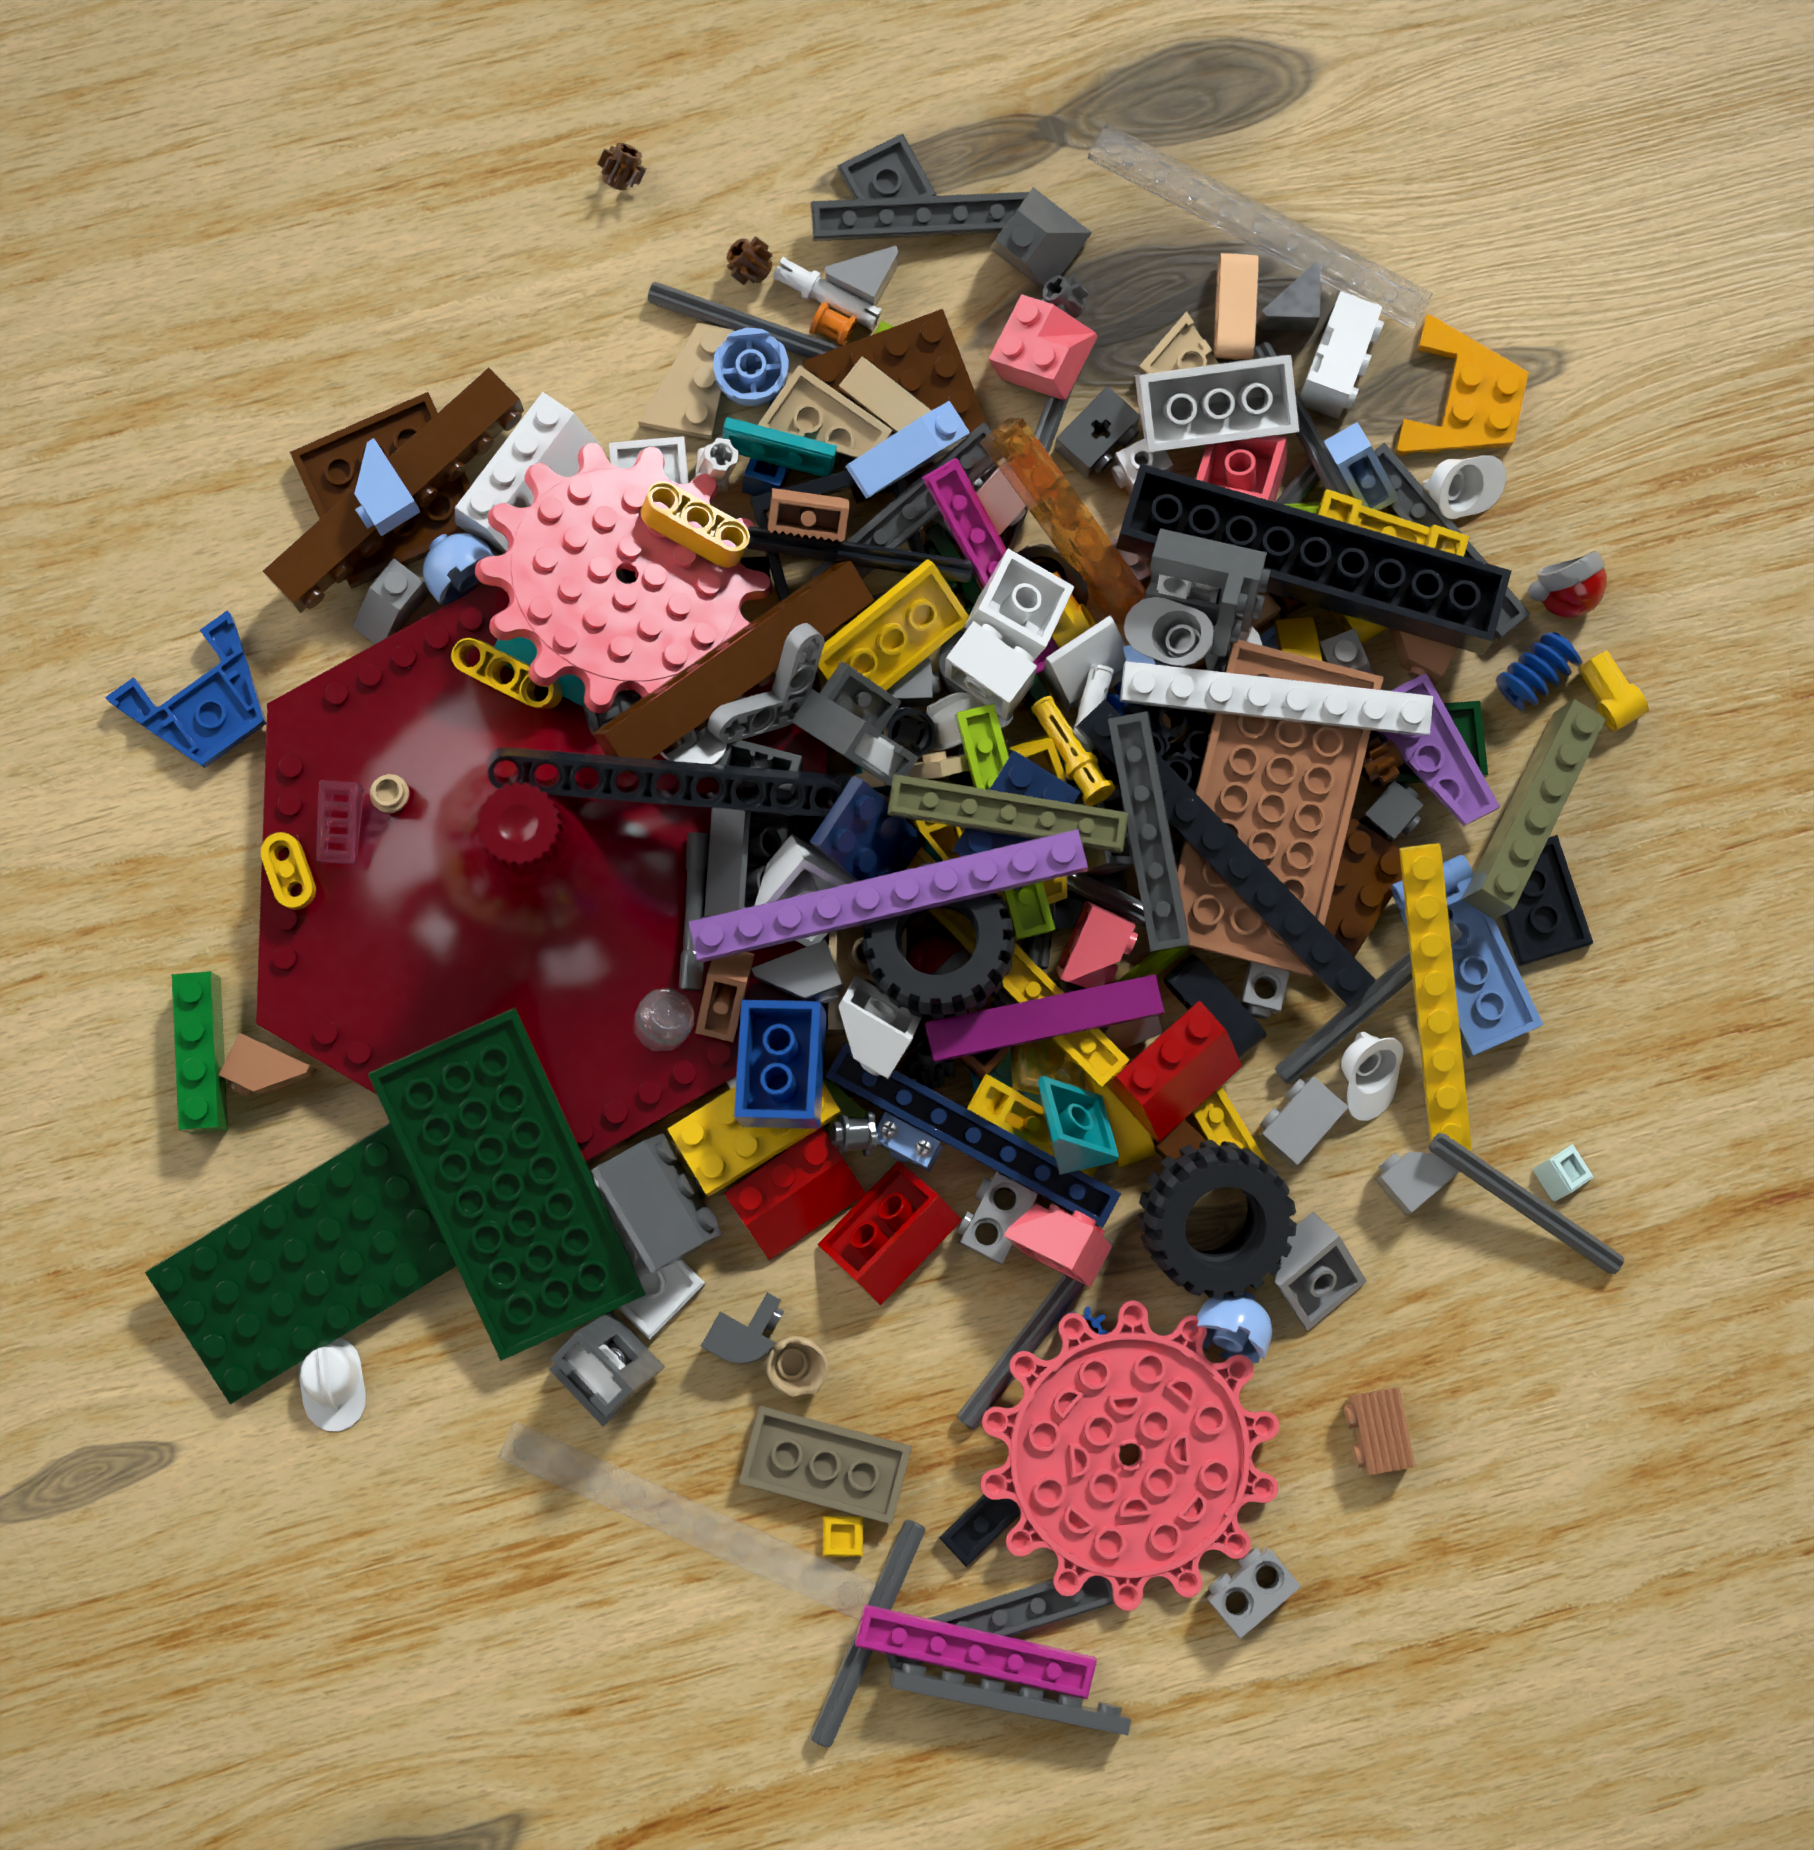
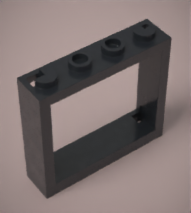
(822, 486)

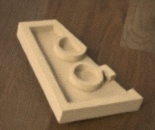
(689, 392)
(822, 414)

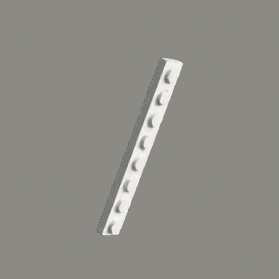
(1276, 698)

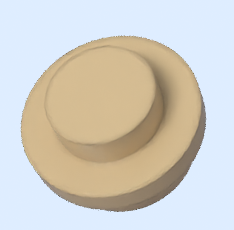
(389, 793)

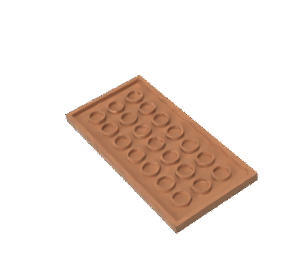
(1285, 796)

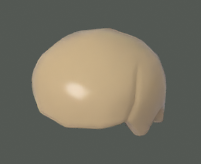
(797, 1366)

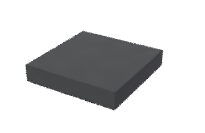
(886, 172)

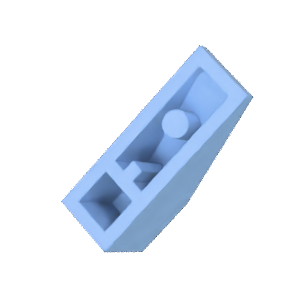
(908, 449)

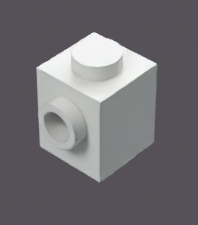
(1128, 461)

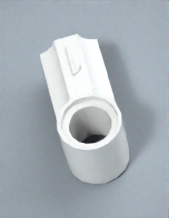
(717, 461)

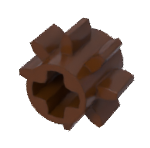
(621, 166)
(749, 260)
(1381, 761)

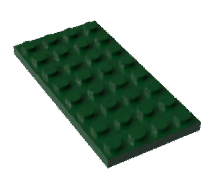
(507, 1183)
(304, 1265)

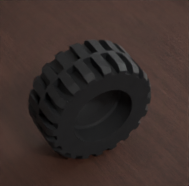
(947, 992)
(1254, 1248)

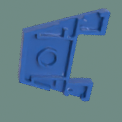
(211, 711)

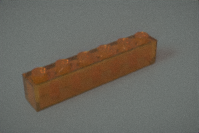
(1064, 517)

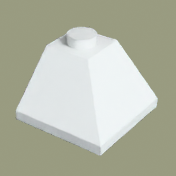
(875, 1027)

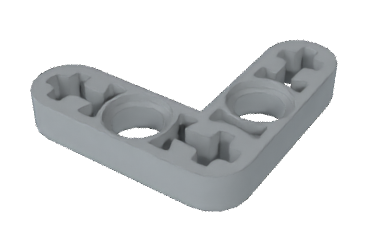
(779, 706)

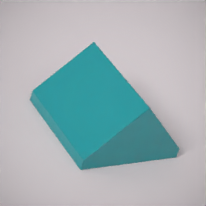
(1076, 1126)

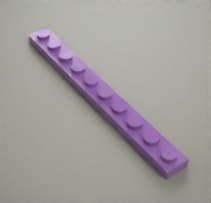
(888, 896)

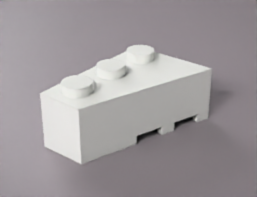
(1341, 355)

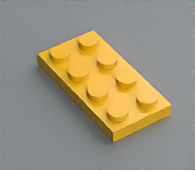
(897, 629)
(724, 1151)

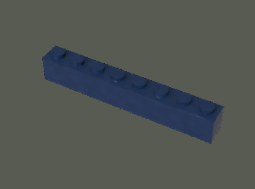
(975, 1137)

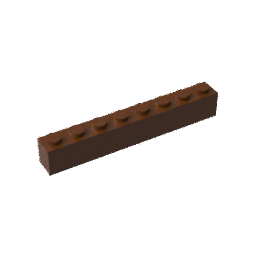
(423, 464)
(732, 667)

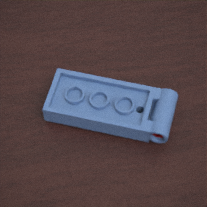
(1488, 985)

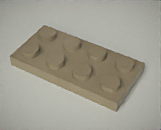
(825, 1464)

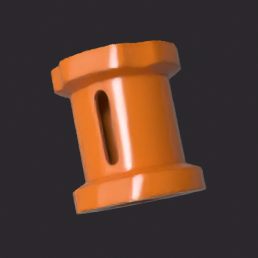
(833, 325)

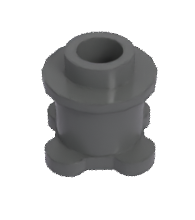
(854, 1133)

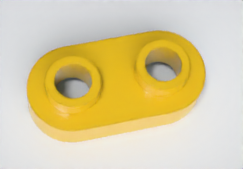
(287, 873)

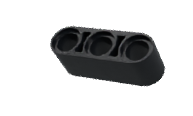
(1195, 982)

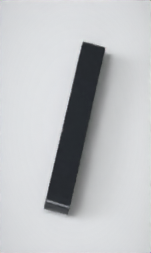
(649, 771)

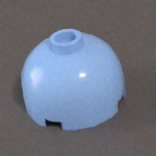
(751, 367)
(452, 564)
(1237, 1326)

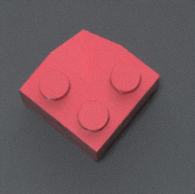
(1042, 348)
(1246, 465)
(1095, 946)
(1061, 1241)

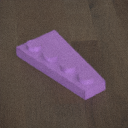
(1444, 760)

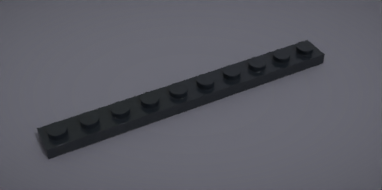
(1245, 873)

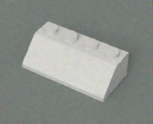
(1217, 403)
(544, 435)

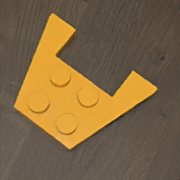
(1480, 401)

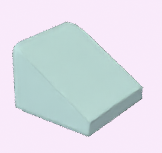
(1563, 1173)

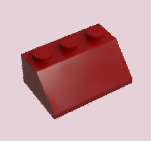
(1176, 1071)
(794, 1193)
(889, 1232)

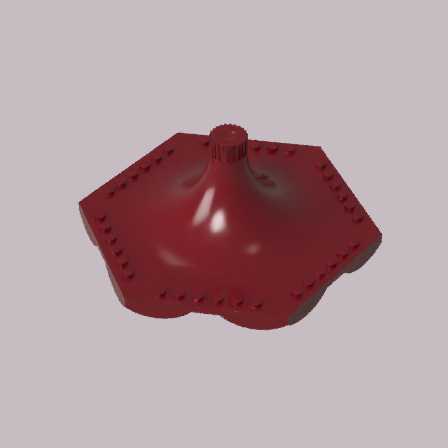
(482, 889)

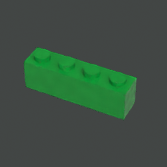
(199, 1052)

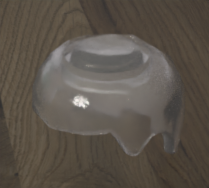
(663, 1019)

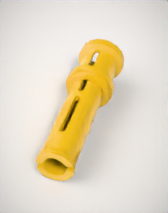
(1077, 767)

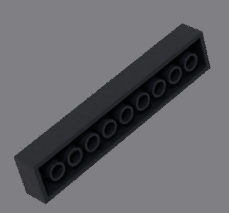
(1327, 559)

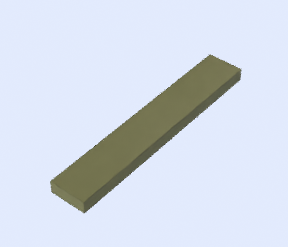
(1005, 812)

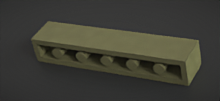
(1534, 809)

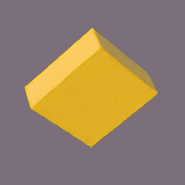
(842, 1536)

